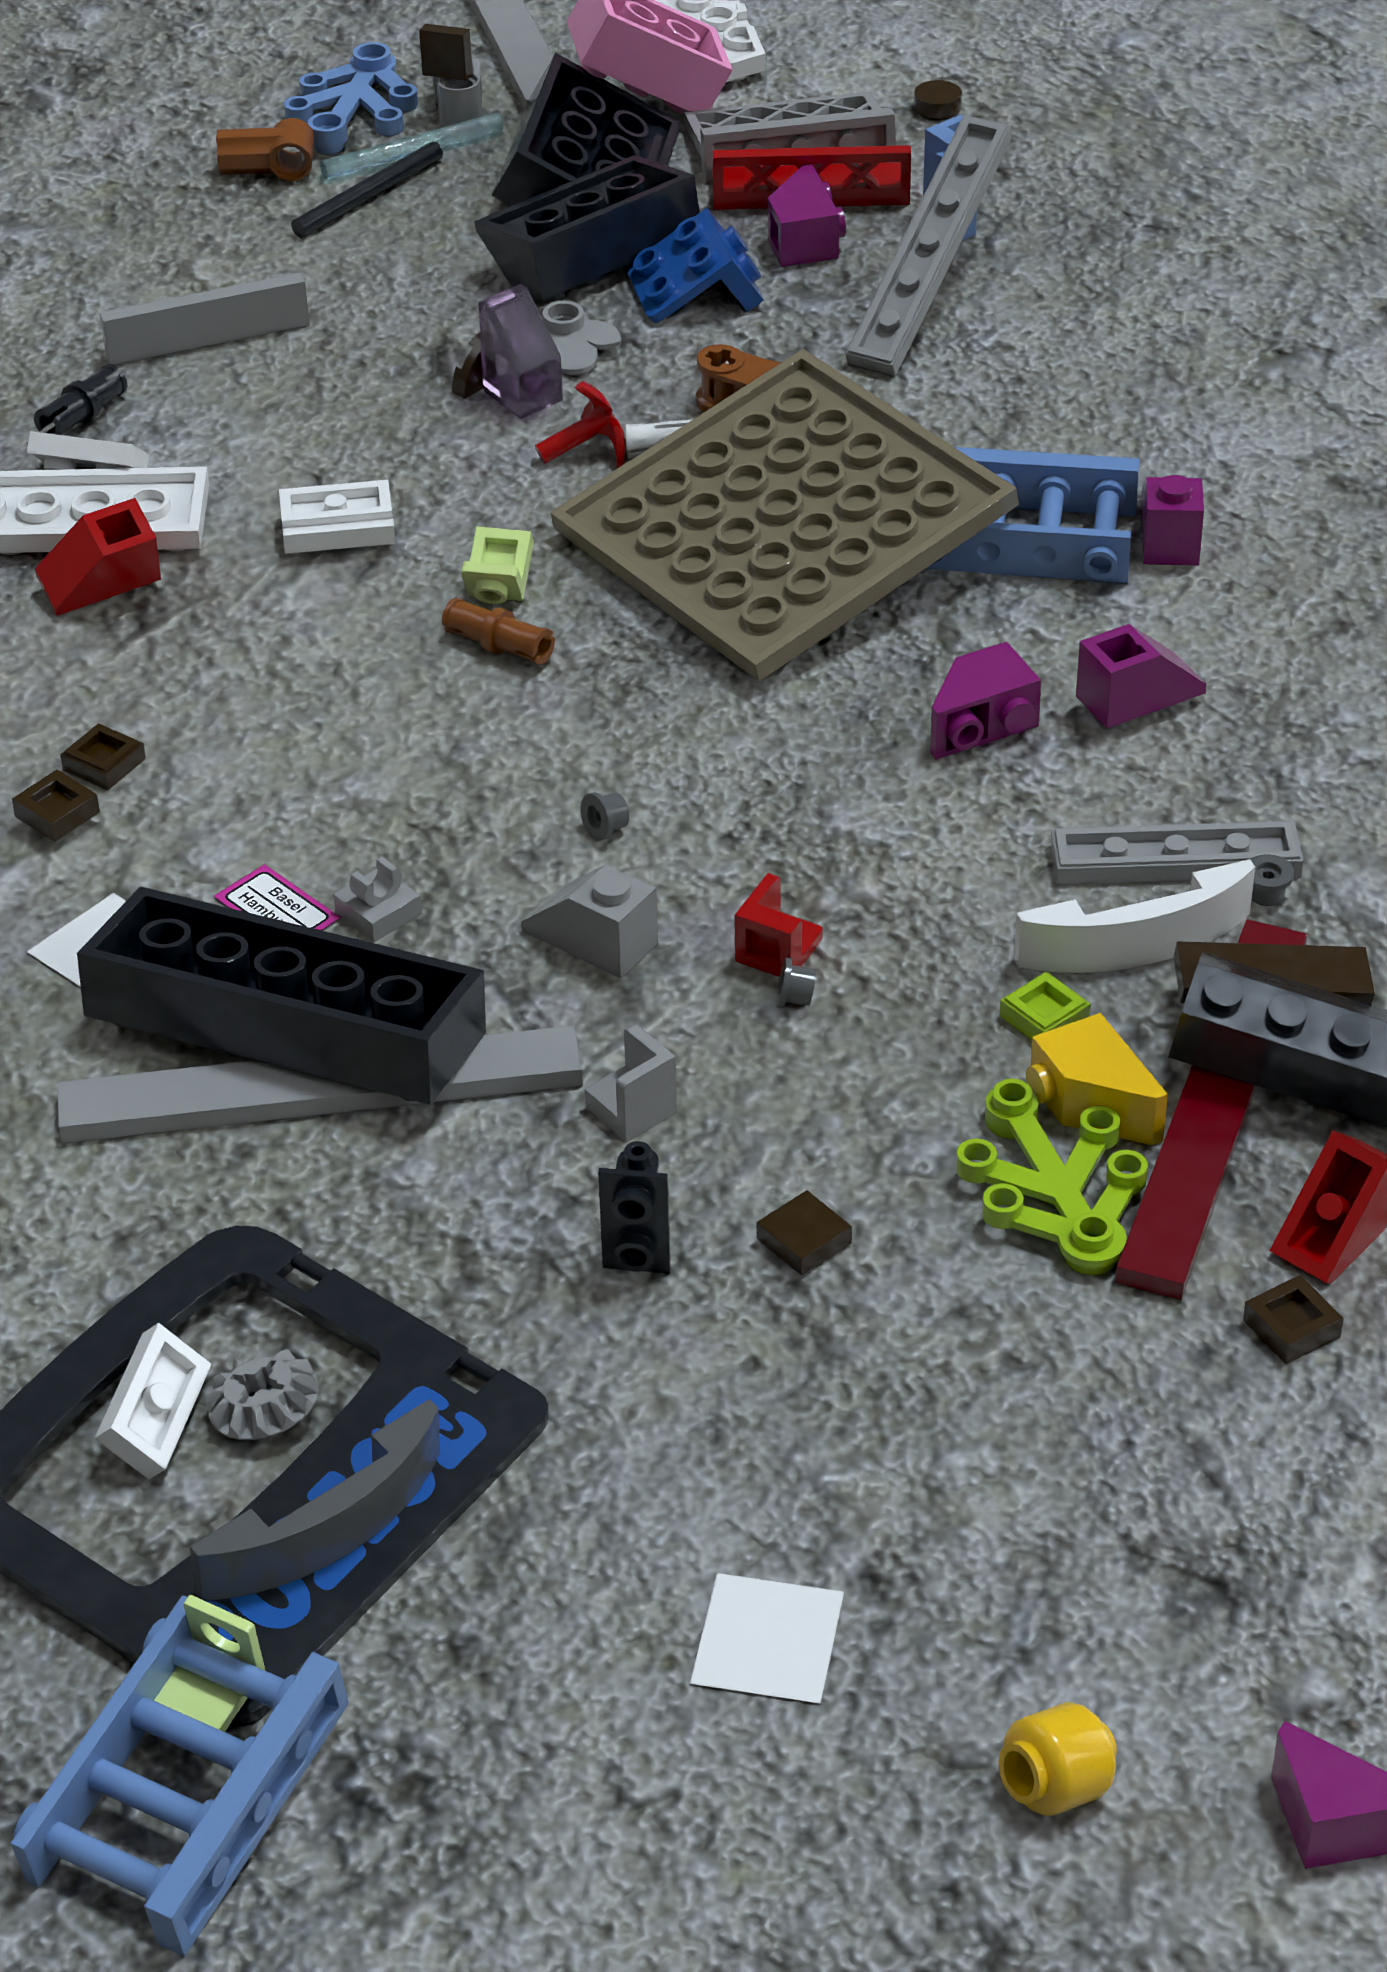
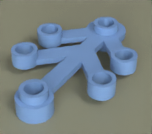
(369, 65)

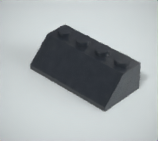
(588, 225)
(1285, 1038)

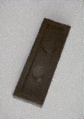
(1329, 968)

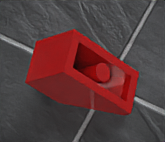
(1337, 1209)

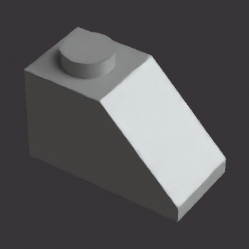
(599, 919)

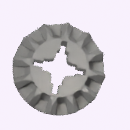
(268, 1411)

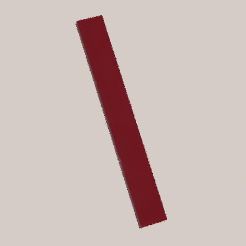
(1191, 1166)

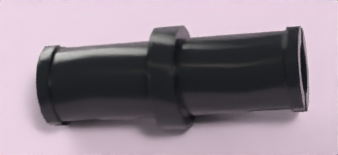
(81, 401)

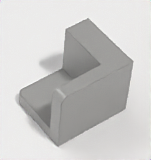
(640, 1091)

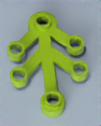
(1086, 1237)

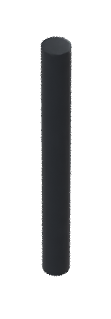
(366, 189)

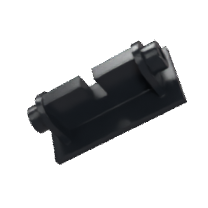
(635, 1212)

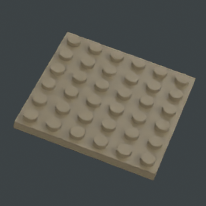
(783, 512)

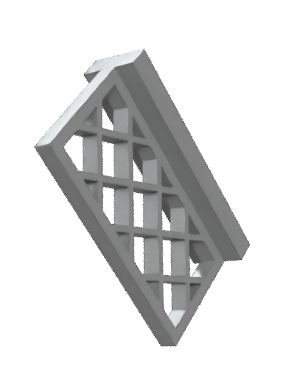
(798, 123)

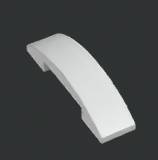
(1137, 934)

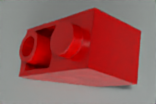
(100, 558)

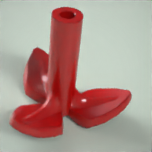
(595, 420)

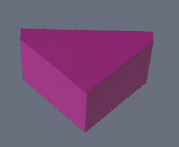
(1329, 1799)

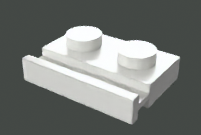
(336, 516)

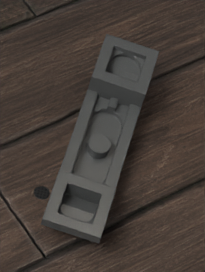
(253, 1558)

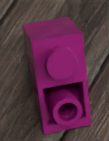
(804, 220)
(1131, 675)
(984, 700)

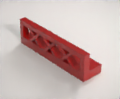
(854, 183)

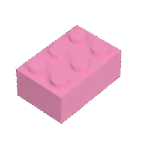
(651, 50)

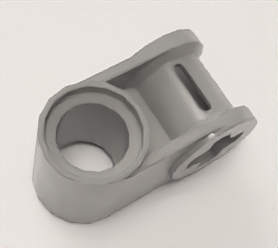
(458, 98)

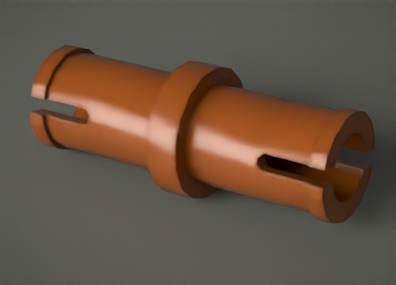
(498, 631)

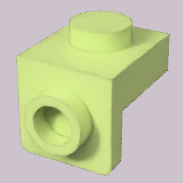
(498, 565)

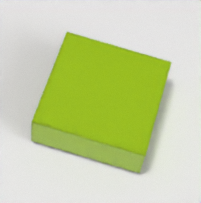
(1043, 1006)

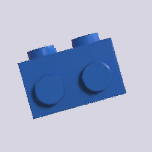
(691, 262)

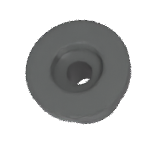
(603, 814)
(1271, 879)
(795, 984)

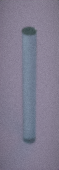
(402, 147)

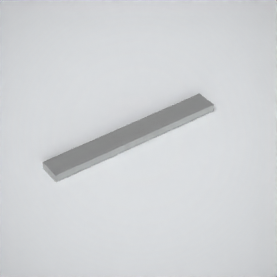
(271, 1092)

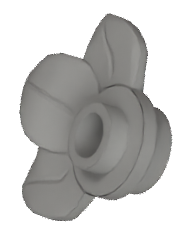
(578, 336)

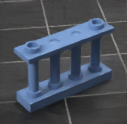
(1054, 486)
(220, 1830)

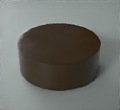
(937, 99)

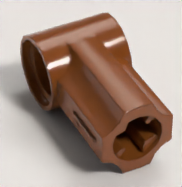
(263, 152)

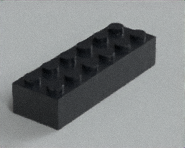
(283, 994)

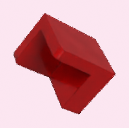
(768, 935)

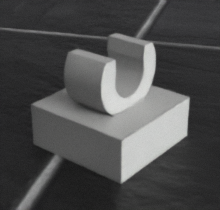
(377, 901)

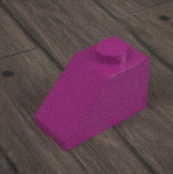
(1172, 520)

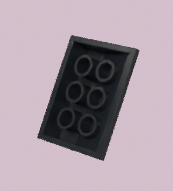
(578, 128)

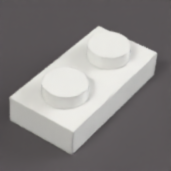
(70, 452)
(153, 1401)

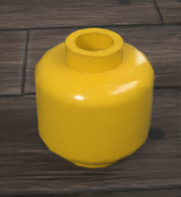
(1058, 1759)

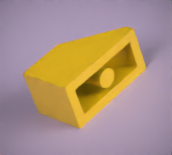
(1091, 1067)

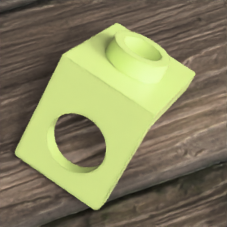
(197, 1695)

